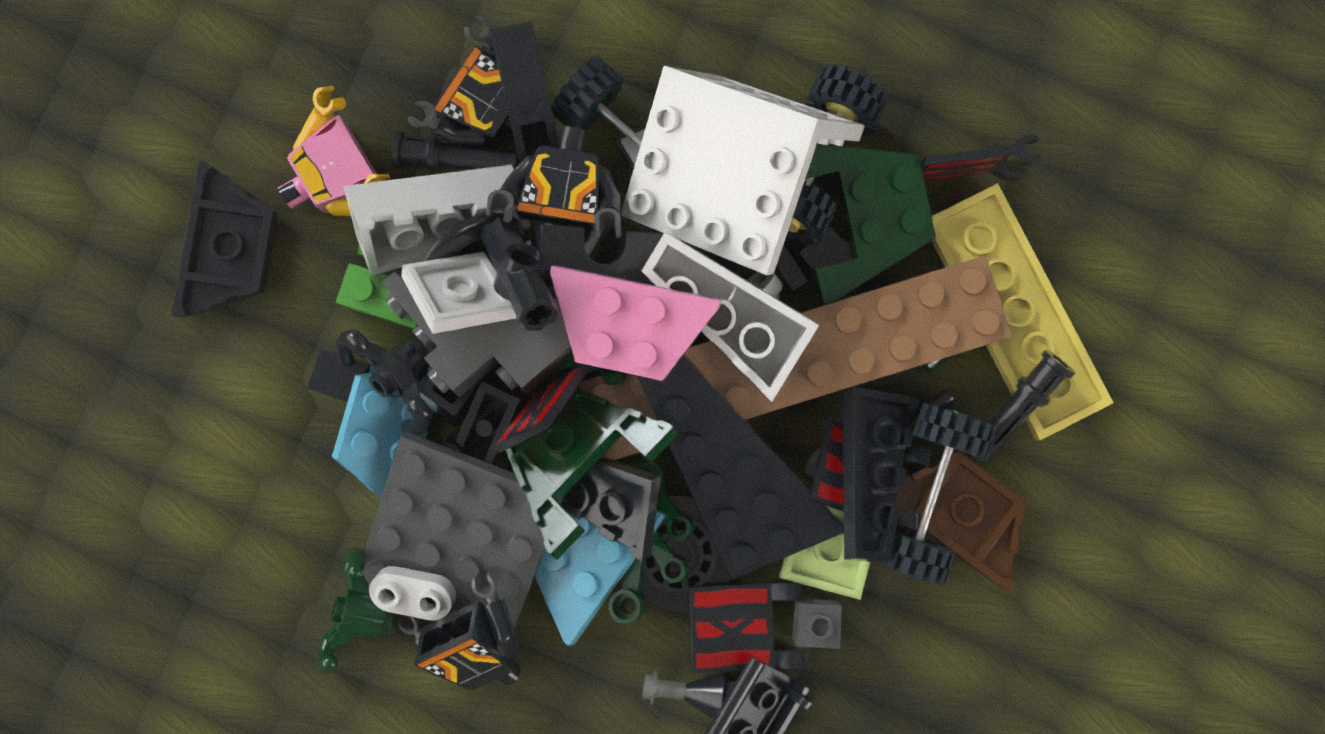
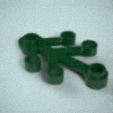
(660, 552)

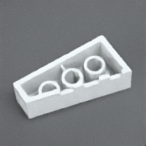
(406, 216)
(749, 327)

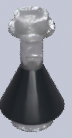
(703, 694)

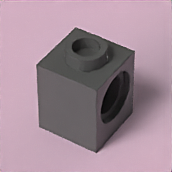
(817, 623)

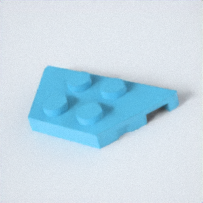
(371, 433)
(583, 578)

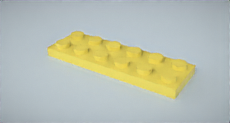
(1032, 308)

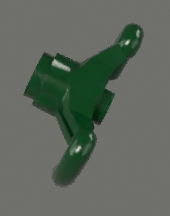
(353, 613)

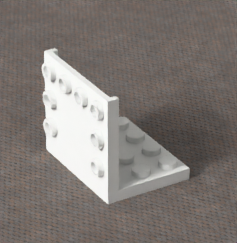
(726, 164)

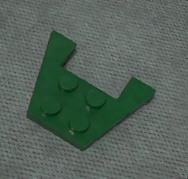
(883, 213)
(559, 456)

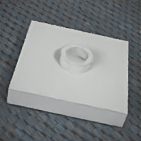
(456, 292)

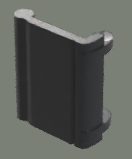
(760, 702)

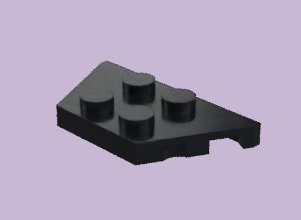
(223, 245)

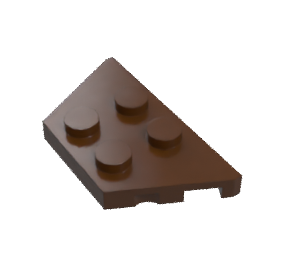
(970, 516)

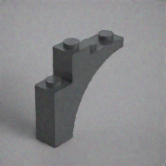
(472, 352)

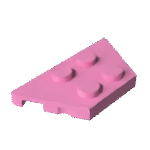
(628, 322)

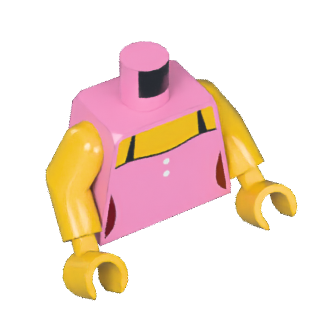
(327, 159)

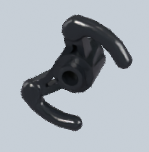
(393, 373)

